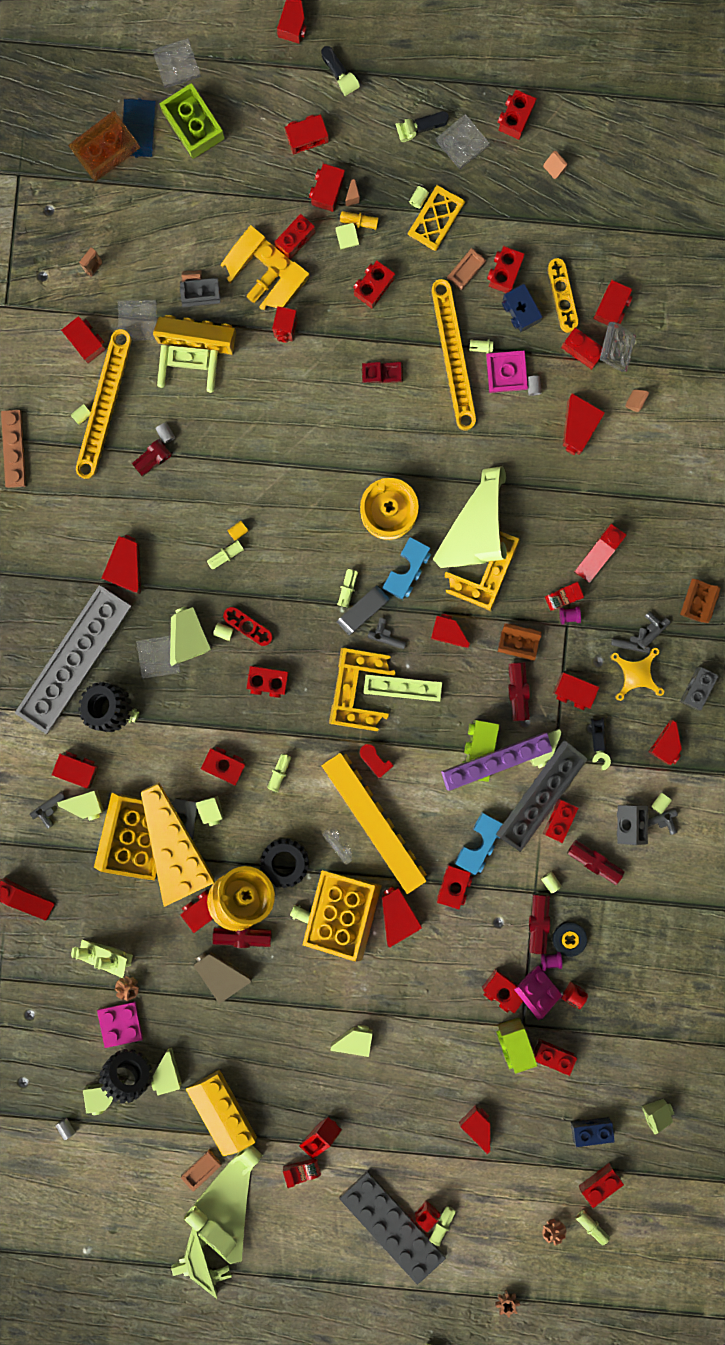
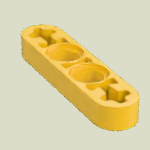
(562, 295)

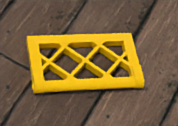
(429, 204)

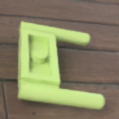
(188, 358)

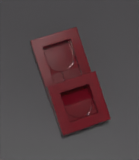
(382, 372)

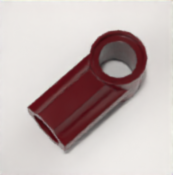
(155, 455)

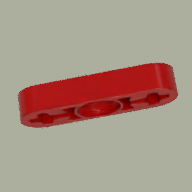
(233, 623)

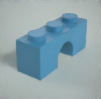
(399, 584)
(473, 859)

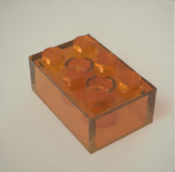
(104, 146)

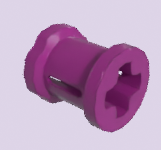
(570, 615)
(551, 961)

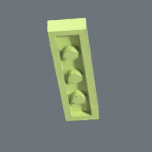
(402, 688)

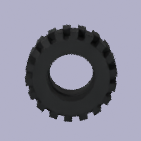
(92, 704)
(296, 850)
(115, 1087)

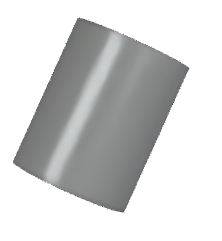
(534, 385)
(165, 433)
(65, 1129)

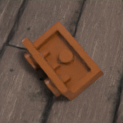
(700, 601)
(519, 641)

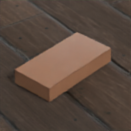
(90, 262)
(466, 269)
(201, 1170)

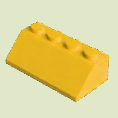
(194, 334)
(222, 1114)

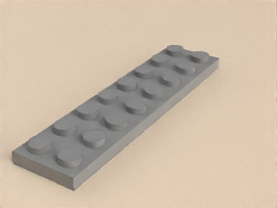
(73, 659)

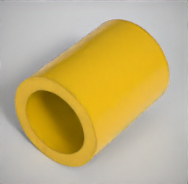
(237, 530)

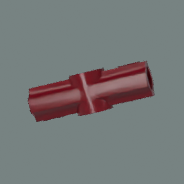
(518, 691)
(595, 862)
(539, 923)
(242, 938)

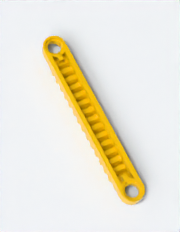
(453, 355)
(103, 404)

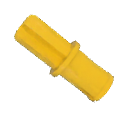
(359, 220)
(262, 285)

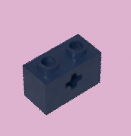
(521, 297)
(592, 1132)

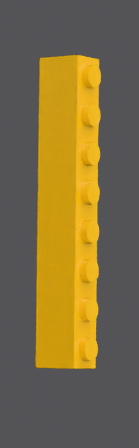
(373, 822)

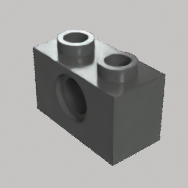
(699, 688)
(188, 808)
(632, 824)

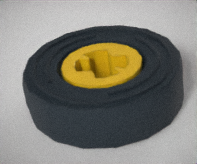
(569, 929)

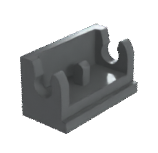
(200, 292)

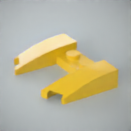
(254, 244)
(487, 592)
(349, 665)

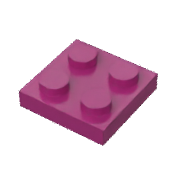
(506, 371)
(538, 992)
(120, 1024)

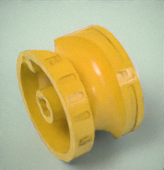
(399, 497)
(241, 898)

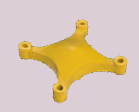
(637, 674)

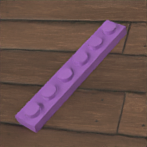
(496, 761)

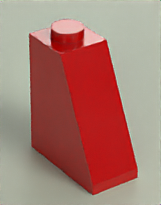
(579, 424)
(124, 565)
(398, 916)

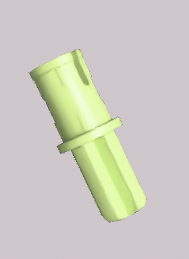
(225, 555)
(347, 588)
(279, 772)
(442, 1226)
(592, 1227)

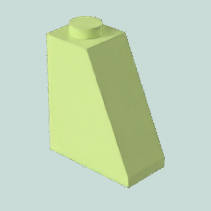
(186, 636)

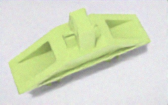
(103, 957)
(197, 1267)

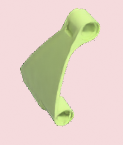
(476, 531)
(222, 1207)

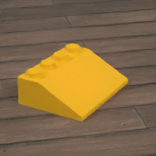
(125, 840)
(342, 915)

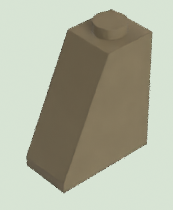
(220, 976)

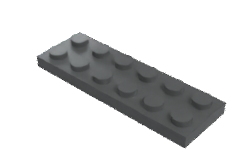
(541, 796)
(392, 1227)

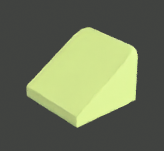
(347, 236)

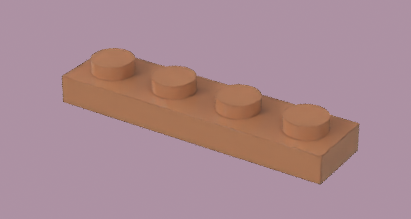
(13, 448)

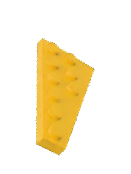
(175, 855)

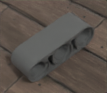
(363, 610)

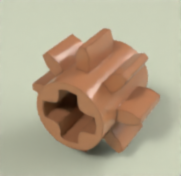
(126, 988)
(554, 1231)
(507, 1309)

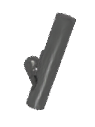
(654, 629)
(385, 635)
(633, 643)
(47, 810)
(663, 822)

